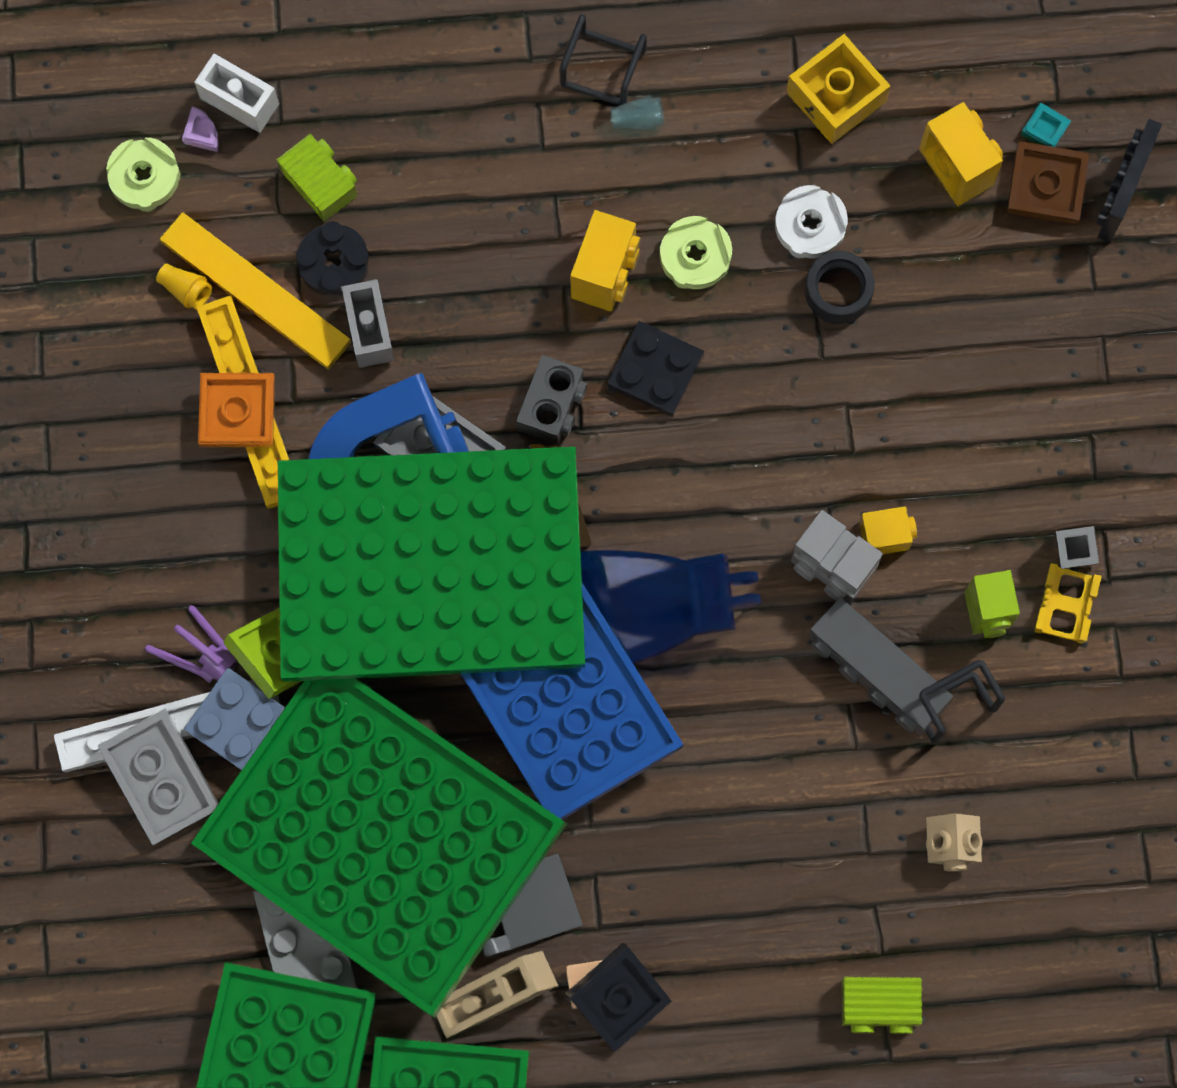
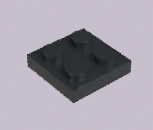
(655, 368)
(618, 997)

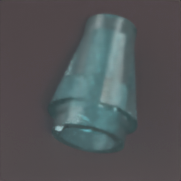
(639, 114)

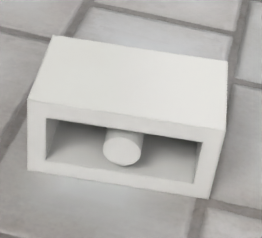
(237, 93)

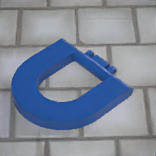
(384, 412)

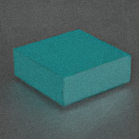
(1045, 126)

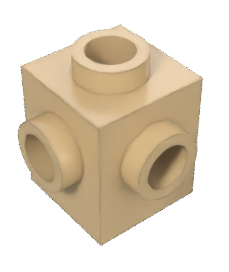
(954, 841)

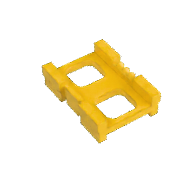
(1078, 606)

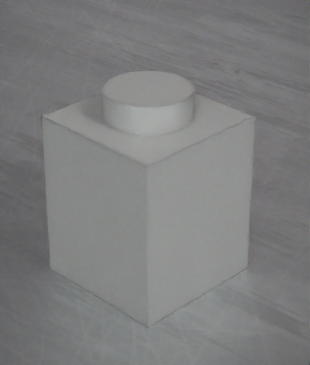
(1077, 547)

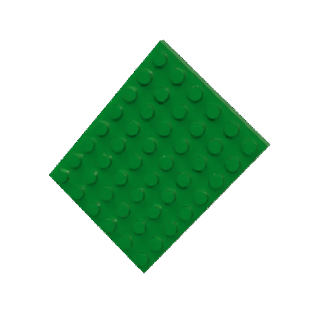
(429, 564)
(379, 837)

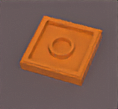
(236, 410)

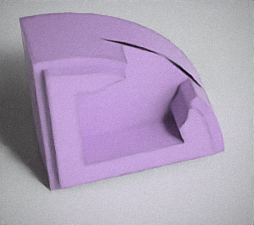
(201, 131)

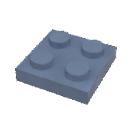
(234, 718)

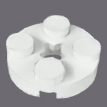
(820, 204)

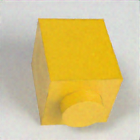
(888, 529)

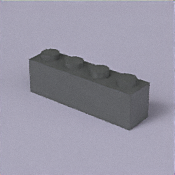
(878, 665)

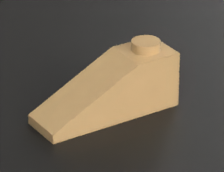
(496, 993)

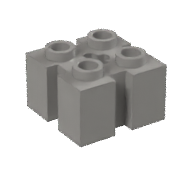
(835, 558)

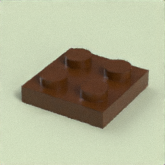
(1048, 183)

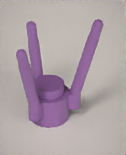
(214, 659)

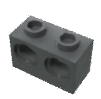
(543, 398)

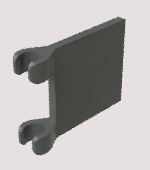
(539, 911)

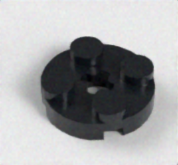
(328, 239)

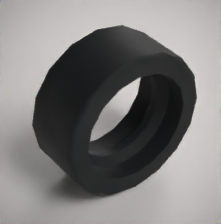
(841, 260)

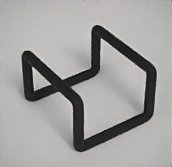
(580, 28)
(951, 682)

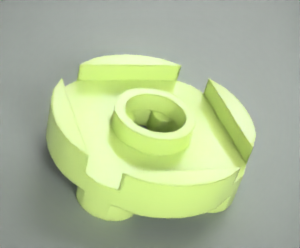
(145, 193)
(705, 235)

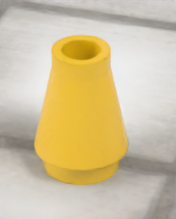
(185, 286)

